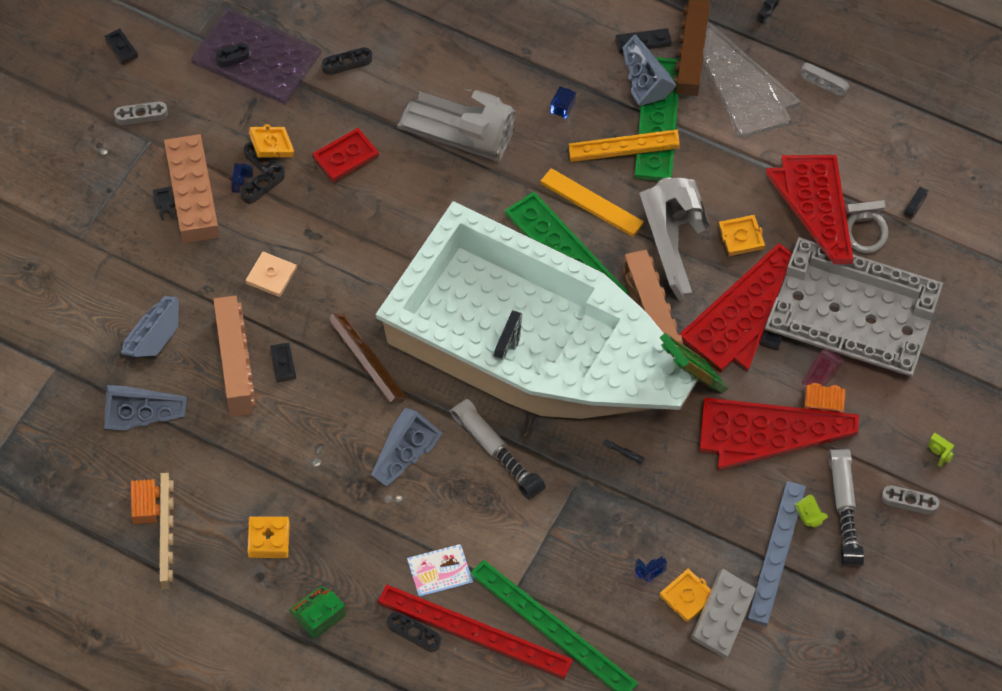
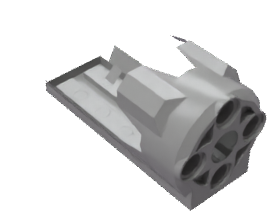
(471, 129)
(668, 206)

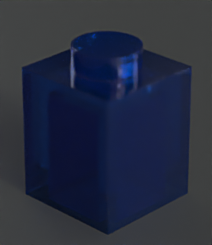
(563, 102)

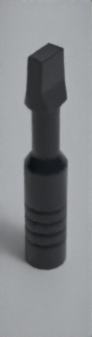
(624, 451)

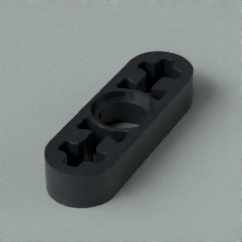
(333, 60)
(429, 633)

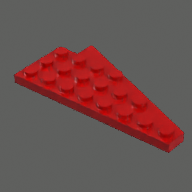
(816, 196)
(737, 319)
(759, 431)

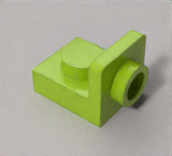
(941, 447)
(810, 512)

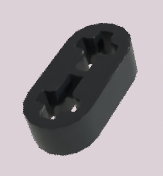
(232, 54)
(916, 202)

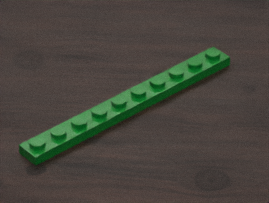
(552, 628)

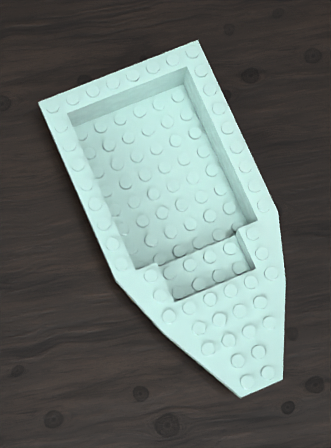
(581, 336)

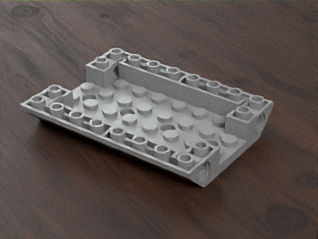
(860, 292)

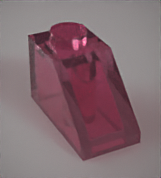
(823, 368)

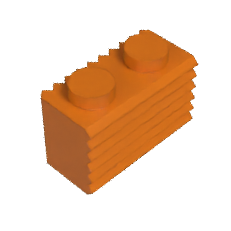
(824, 398)
(143, 501)

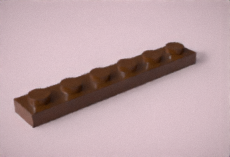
(368, 359)

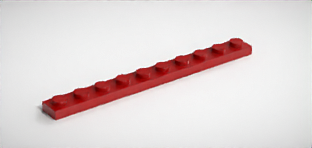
(475, 631)

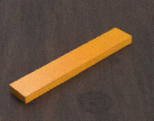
(624, 145)
(592, 202)

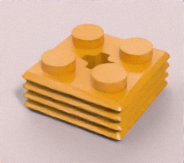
(278, 543)

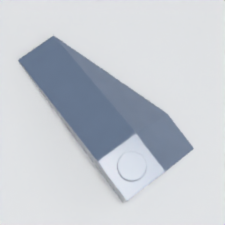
(647, 75)
(407, 441)

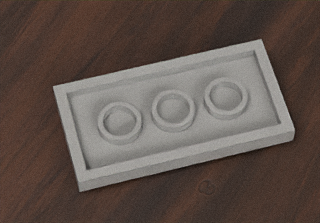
(723, 613)

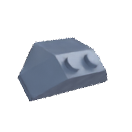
(153, 329)

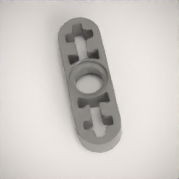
(832, 84)
(154, 116)
(897, 491)

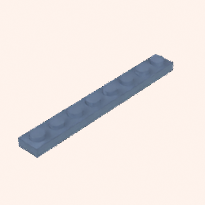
(776, 555)

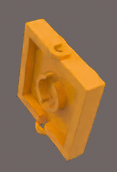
(271, 142)
(741, 235)
(686, 595)

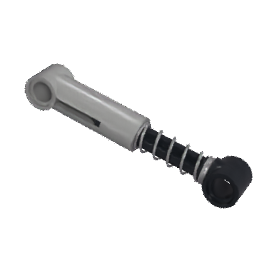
(467, 415)
(840, 463)

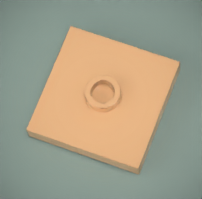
(271, 274)

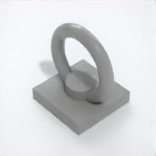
(863, 212)

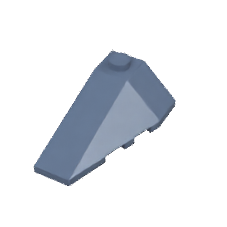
(135, 407)

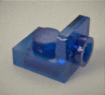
(241, 172)
(652, 570)

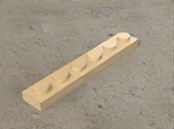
(166, 538)

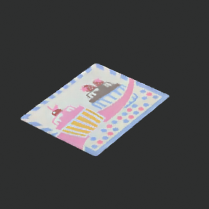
(439, 570)

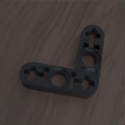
(266, 175)
(510, 336)

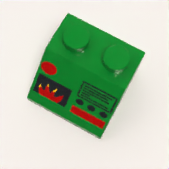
(318, 611)

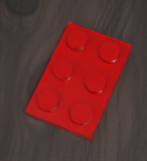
(345, 154)

